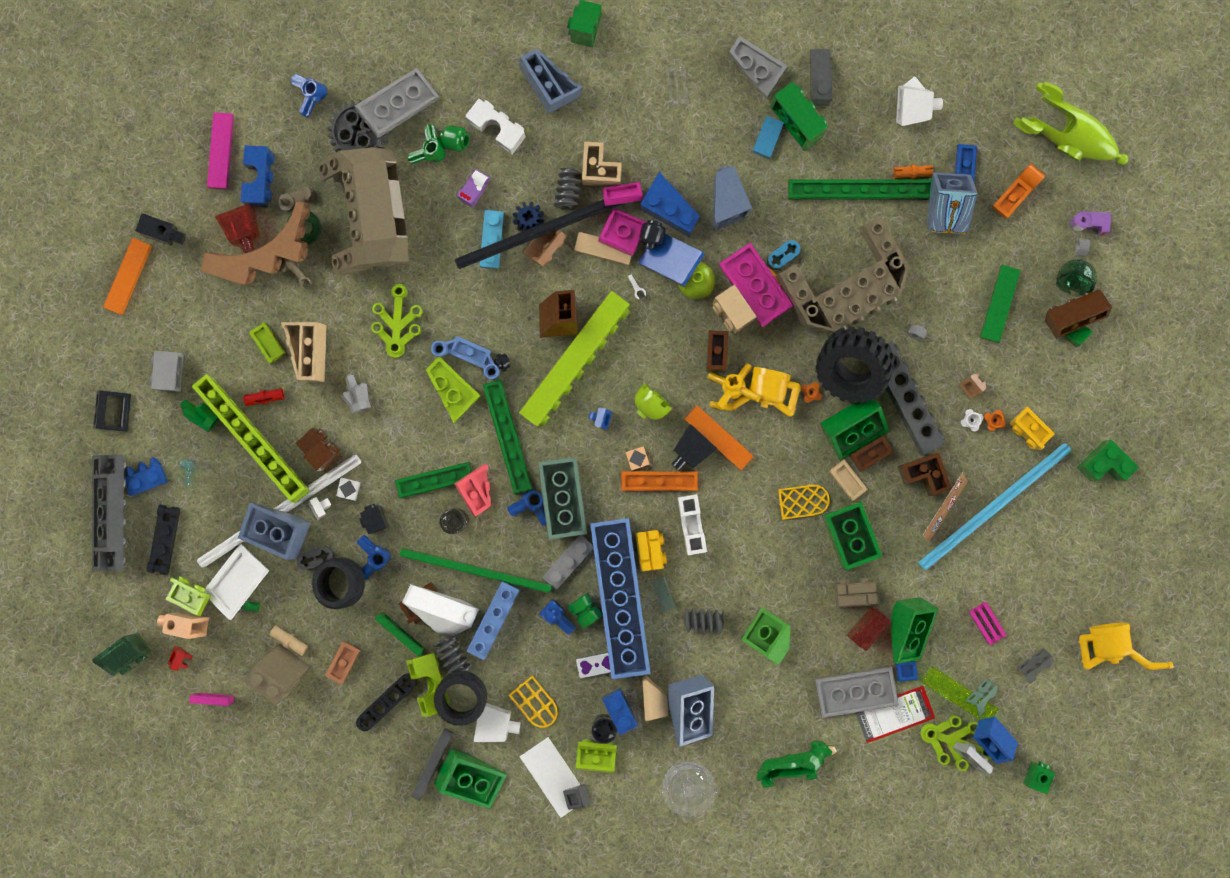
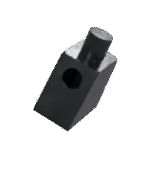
(153, 228)
(692, 449)

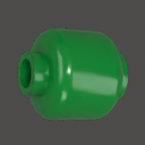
(454, 138)

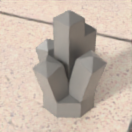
(356, 395)

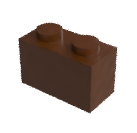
(717, 351)

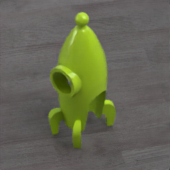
(1082, 134)

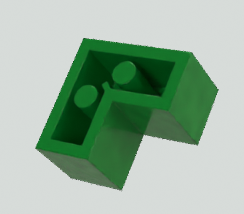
(584, 23)
(1108, 458)

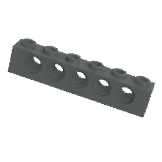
(896, 392)

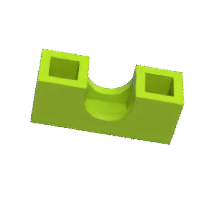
(427, 667)

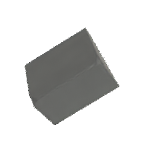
(577, 797)

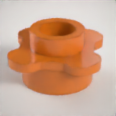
(806, 392)
(998, 415)

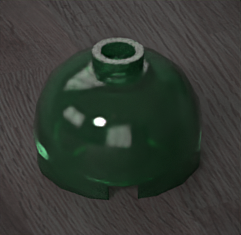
(1076, 276)

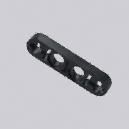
(386, 701)

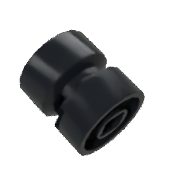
(603, 729)

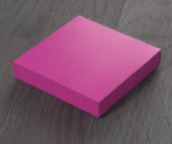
(622, 232)

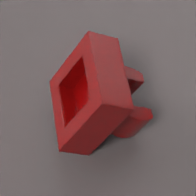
(177, 657)

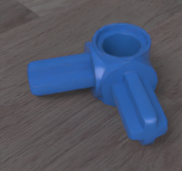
(308, 86)
(524, 504)
(372, 550)
(554, 613)

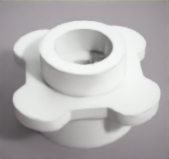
(972, 415)

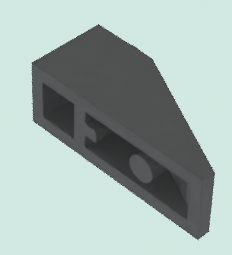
(820, 77)

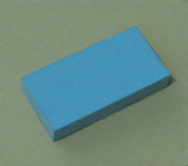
(768, 137)

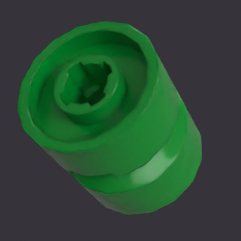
(586, 612)

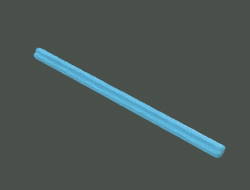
(994, 506)

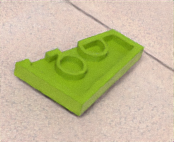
(452, 388)

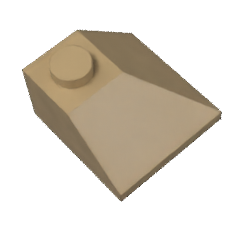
(655, 700)

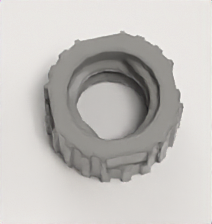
(1082, 247)
(917, 332)

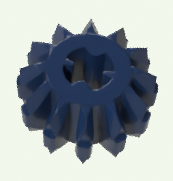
(523, 212)

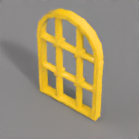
(536, 695)

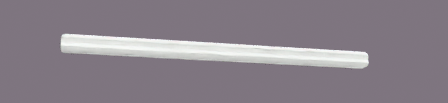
(286, 506)

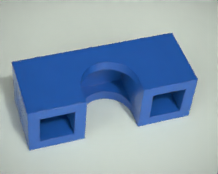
(258, 192)

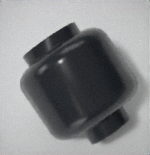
(652, 234)

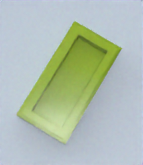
(267, 343)

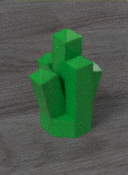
(199, 415)

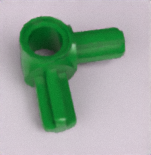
(427, 152)

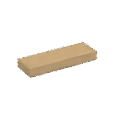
(589, 245)

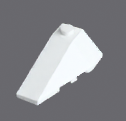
(439, 611)

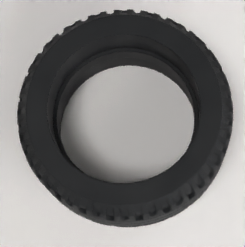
(321, 586)
(456, 717)

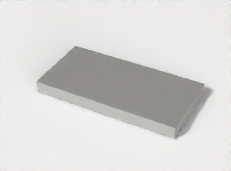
(397, 102)
(856, 692)

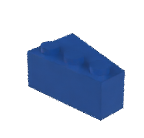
(669, 206)

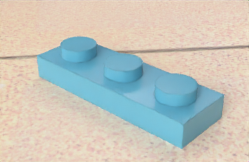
(491, 234)

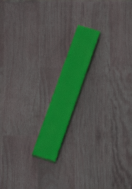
(507, 437)

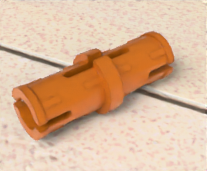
(912, 171)

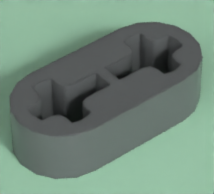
(314, 553)

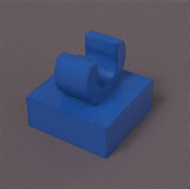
(601, 418)

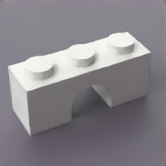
(483, 115)
(691, 524)

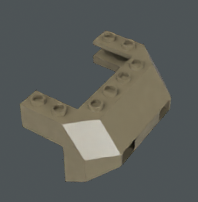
(372, 207)

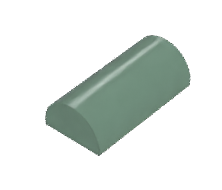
(562, 498)

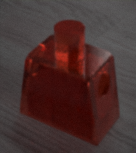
(240, 226)

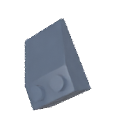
(274, 531)
(692, 709)

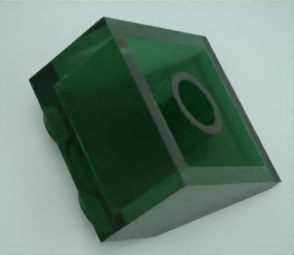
(123, 654)

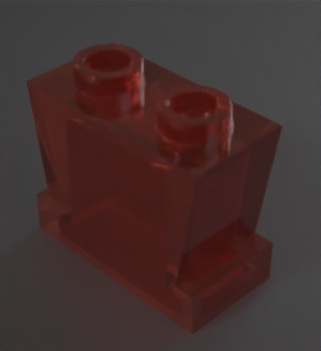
(868, 628)

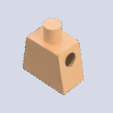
(183, 625)

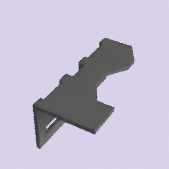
(1031, 676)

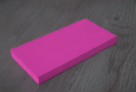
(756, 284)

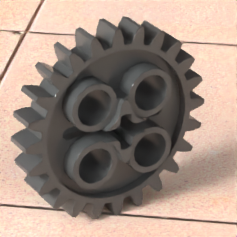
(342, 126)

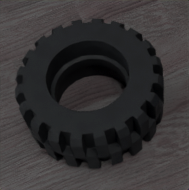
(859, 345)

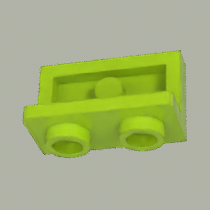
(188, 596)
(596, 756)

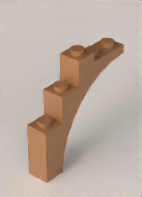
(268, 258)

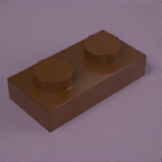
(871, 453)

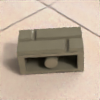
(855, 593)

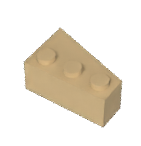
(307, 349)

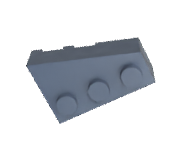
(548, 82)

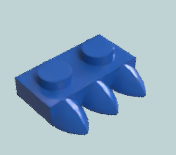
(145, 478)

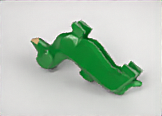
(795, 765)

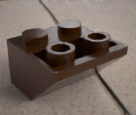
(558, 314)

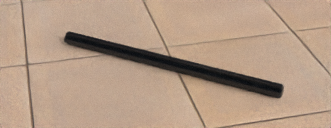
(531, 234)

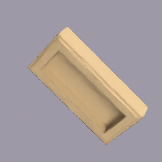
(848, 480)

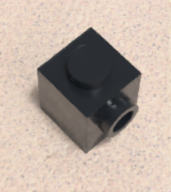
(373, 519)

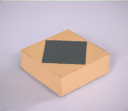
(637, 458)

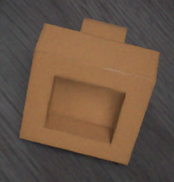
(972, 385)

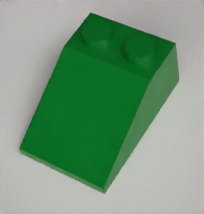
(911, 628)
(469, 779)

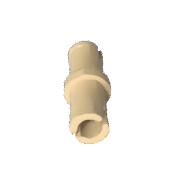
(288, 640)

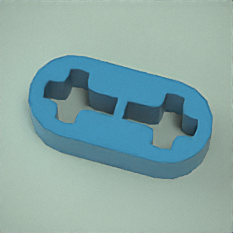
(781, 252)

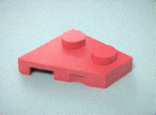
(475, 490)

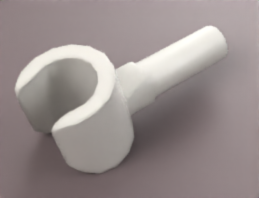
(636, 287)

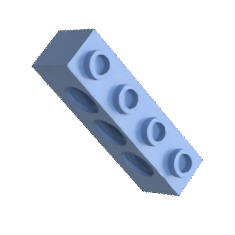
(493, 620)

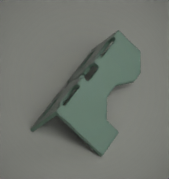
(662, 589)
(979, 694)

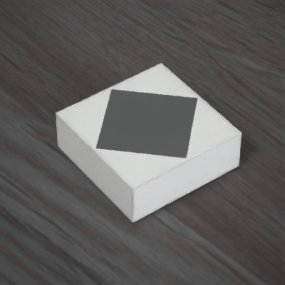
(348, 489)

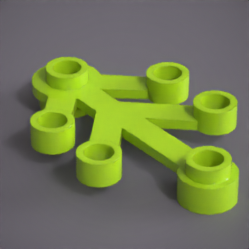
(396, 323)
(950, 740)

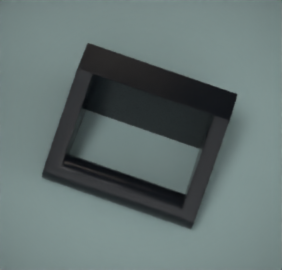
(100, 409)

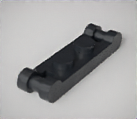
(163, 540)

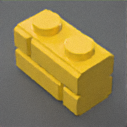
(649, 550)

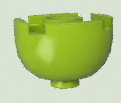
(700, 283)
(651, 403)

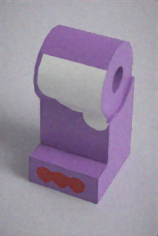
(473, 188)
(1092, 220)

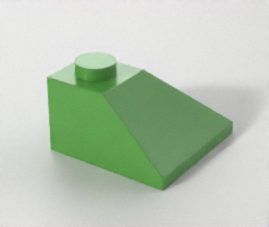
(768, 636)

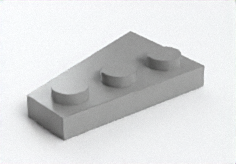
(758, 65)

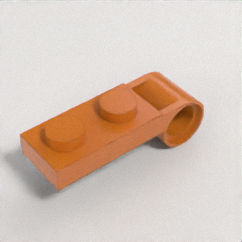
(1018, 191)

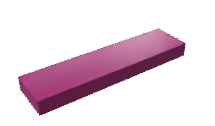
(220, 151)

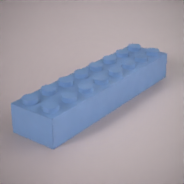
(620, 598)

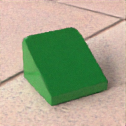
(1079, 336)

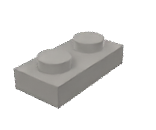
(977, 760)

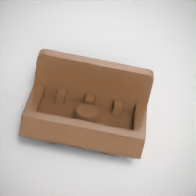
(542, 248)

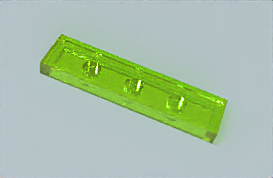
(956, 693)

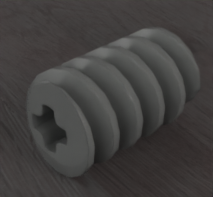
(567, 188)
(704, 621)
(452, 655)

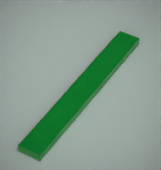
(859, 189)
(476, 570)

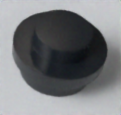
(502, 362)

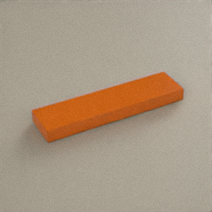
(127, 276)
(719, 437)
(659, 481)

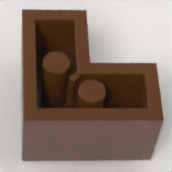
(318, 450)
(930, 470)

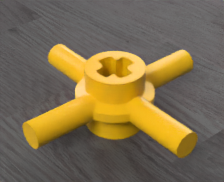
(733, 386)

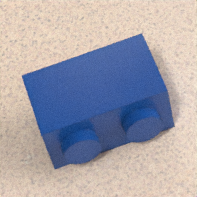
(620, 711)
(995, 740)

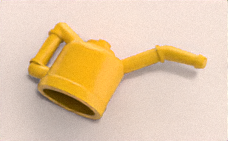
(772, 387)
(1111, 644)

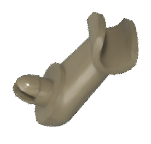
(287, 201)
(293, 266)

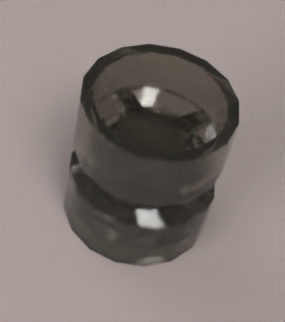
(454, 520)

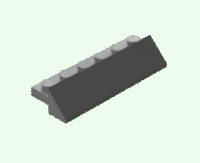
(107, 512)

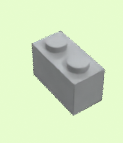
(166, 371)

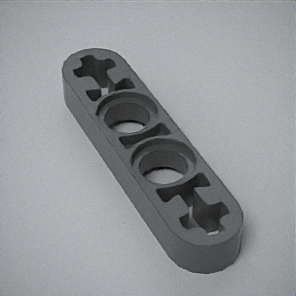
(432, 764)

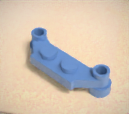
(468, 352)

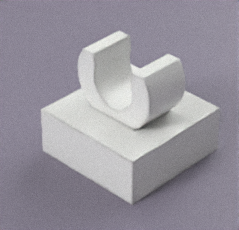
(319, 507)

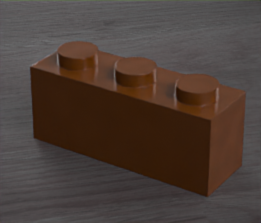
(1077, 313)

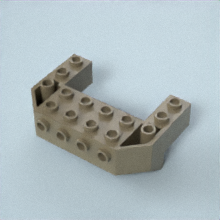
(856, 295)

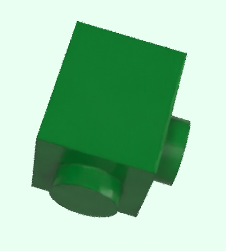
(1039, 777)

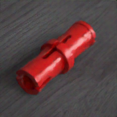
(263, 397)

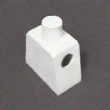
(916, 105)
(494, 725)

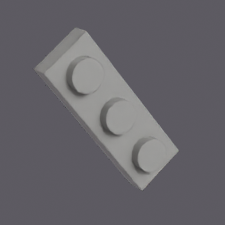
(568, 562)

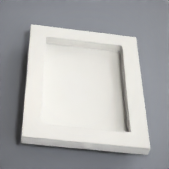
(236, 581)

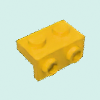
(1031, 428)

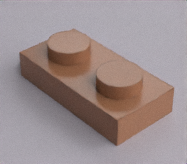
(343, 662)

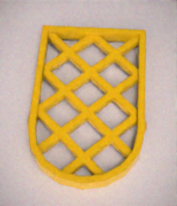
(807, 501)

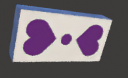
(593, 665)

